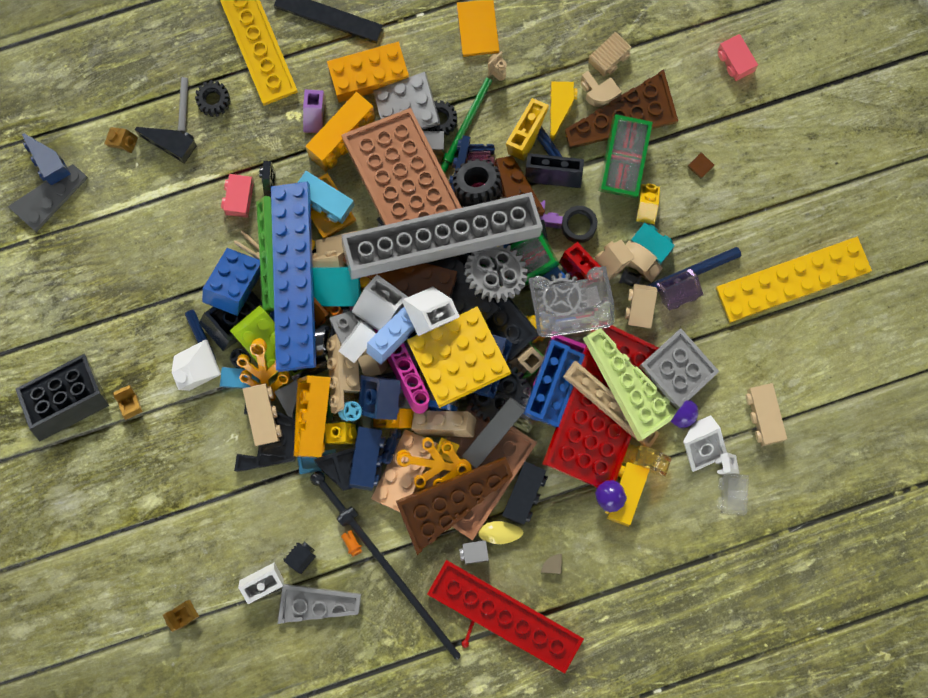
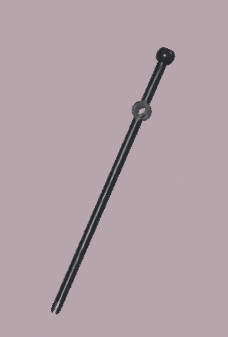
(347, 516)

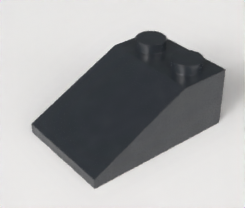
(219, 322)

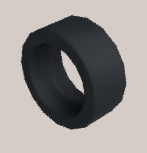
(579, 210)

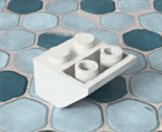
(379, 303)
(429, 310)

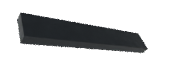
(332, 18)

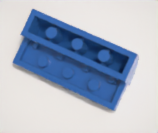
(550, 389)

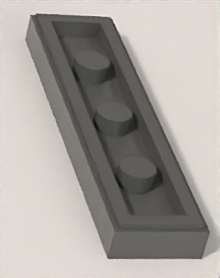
(493, 432)

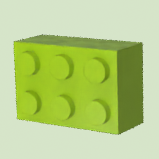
(254, 326)

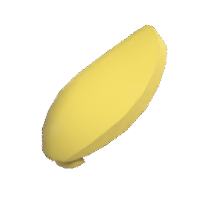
(500, 532)

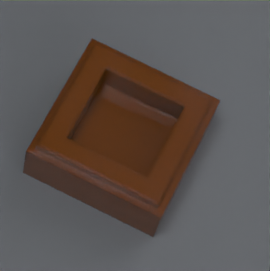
(701, 165)

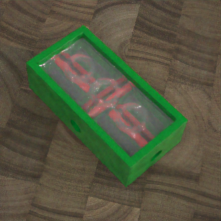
(625, 156)
(536, 254)

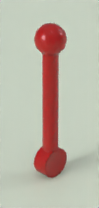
(465, 643)

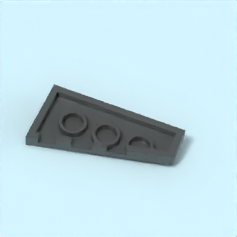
(42, 202)

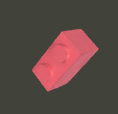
(737, 57)
(238, 195)

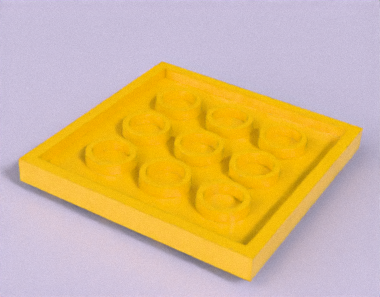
(459, 357)

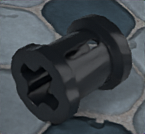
(630, 278)

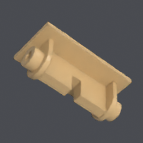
(497, 66)

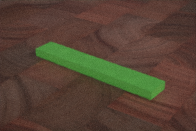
(264, 221)

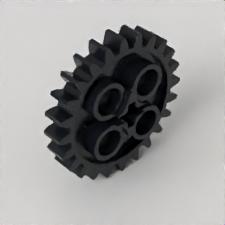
(489, 408)

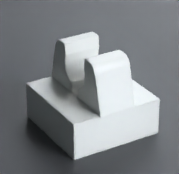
(729, 464)

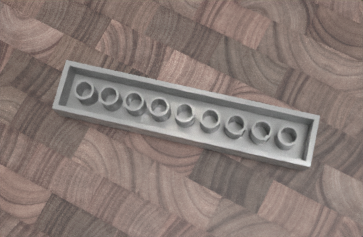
(441, 235)

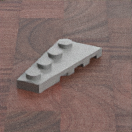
(310, 603)

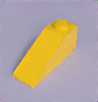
(561, 102)
(527, 129)

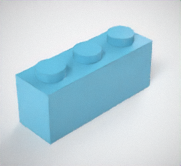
(327, 199)

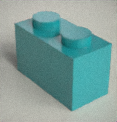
(657, 244)

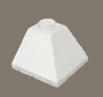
(194, 366)
(704, 443)

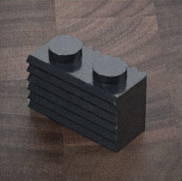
(300, 557)

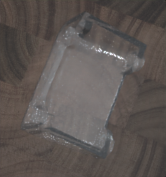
(573, 304)

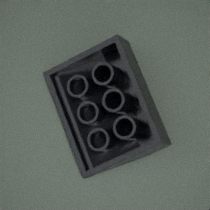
(61, 397)

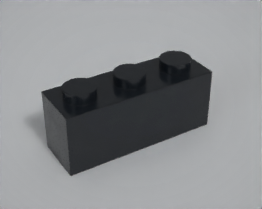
(554, 170)
(525, 494)

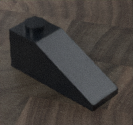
(170, 141)

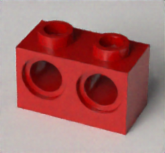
(577, 262)

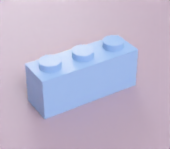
(390, 336)

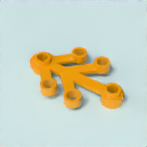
(261, 372)
(436, 465)

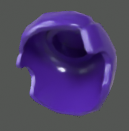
(686, 415)
(610, 496)

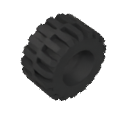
(477, 172)

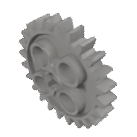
(511, 268)

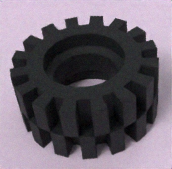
(212, 88)
(451, 115)

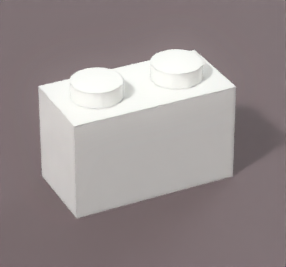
(261, 583)

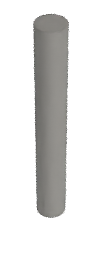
(183, 105)

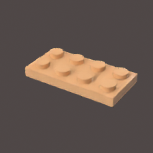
(398, 480)

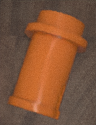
(351, 543)

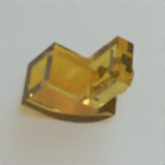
(648, 458)

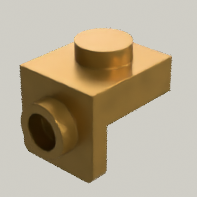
(121, 139)
(128, 402)
(180, 616)

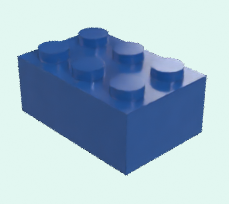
(231, 281)

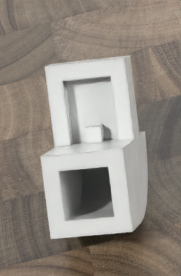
(357, 341)

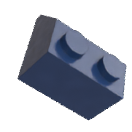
(379, 397)

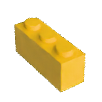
(633, 482)

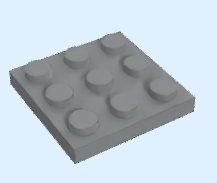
(406, 94)
(679, 368)

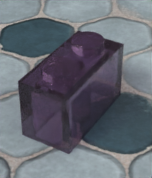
(680, 289)

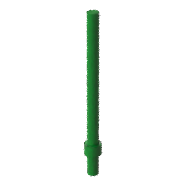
(449, 157)

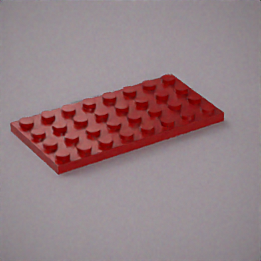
(587, 440)

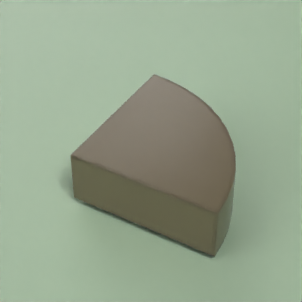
(552, 564)

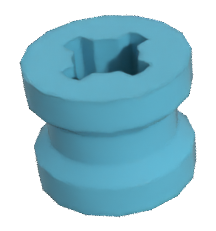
(354, 411)

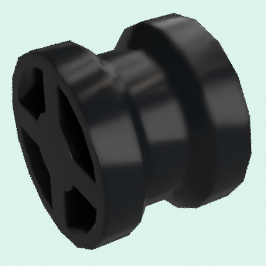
(234, 356)

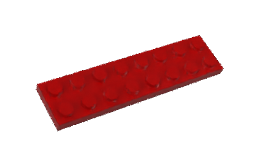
(505, 616)

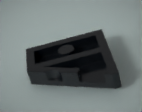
(267, 174)

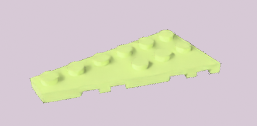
(633, 390)

